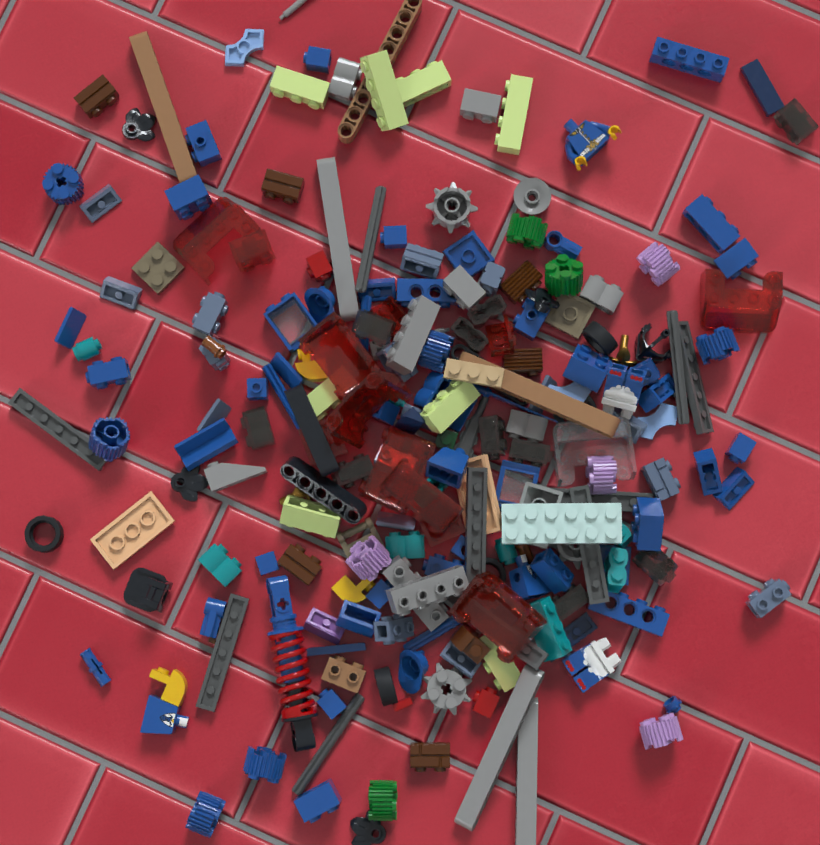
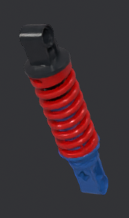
(286, 638)

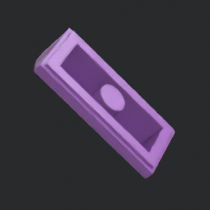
(323, 626)

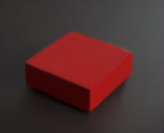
(403, 703)

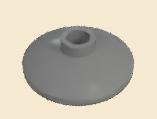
(534, 187)

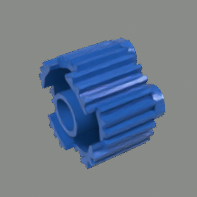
(56, 177)
(717, 345)
(436, 351)
(109, 438)
(264, 764)
(205, 814)

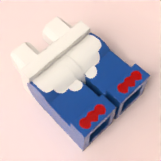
(622, 396)
(598, 664)

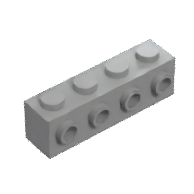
(412, 335)
(400, 573)
(427, 589)

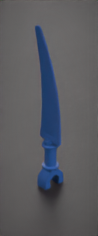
(486, 392)

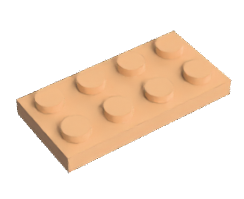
(494, 518)
(132, 530)

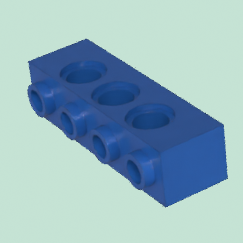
(689, 59)
(425, 286)
(655, 625)

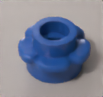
(672, 705)

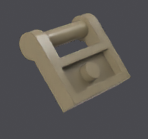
(354, 530)

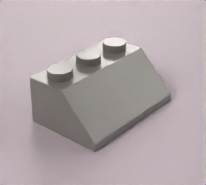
(536, 493)

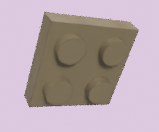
(158, 268)
(571, 315)

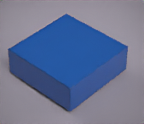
(267, 563)

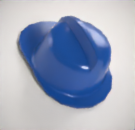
(319, 302)
(412, 669)

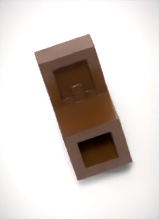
(466, 641)

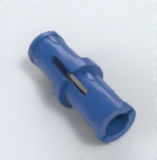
(95, 667)

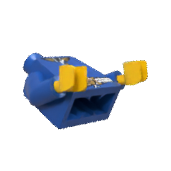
(587, 140)

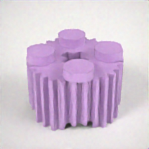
(657, 263)
(601, 474)
(368, 558)
(660, 731)

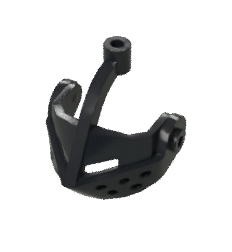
(644, 351)

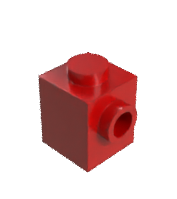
(319, 267)
(485, 701)

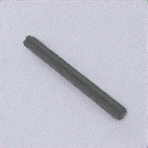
(370, 240)
(677, 367)
(328, 743)

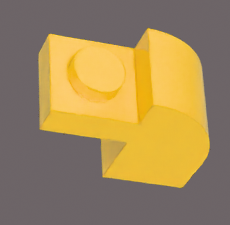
(309, 369)
(349, 591)
(176, 685)

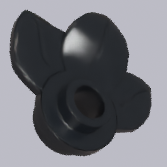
(141, 124)
(542, 300)
(192, 483)
(364, 829)

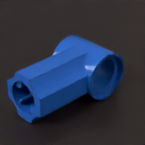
(564, 245)
(214, 612)

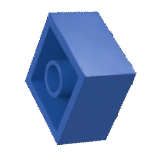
(188, 197)
(587, 367)
(647, 524)
(317, 801)

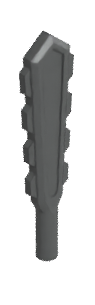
(469, 437)

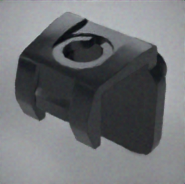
(147, 590)

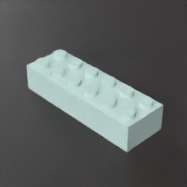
(561, 523)

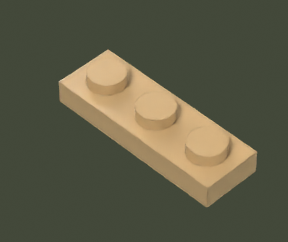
(474, 373)

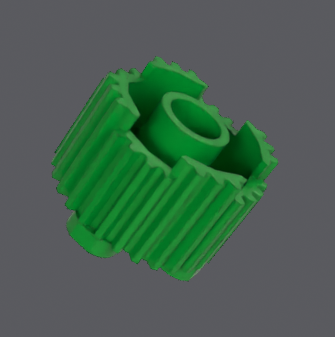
(526, 231)
(563, 276)
(383, 800)

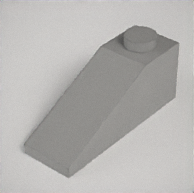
(226, 474)

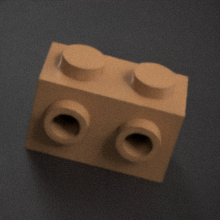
(343, 673)

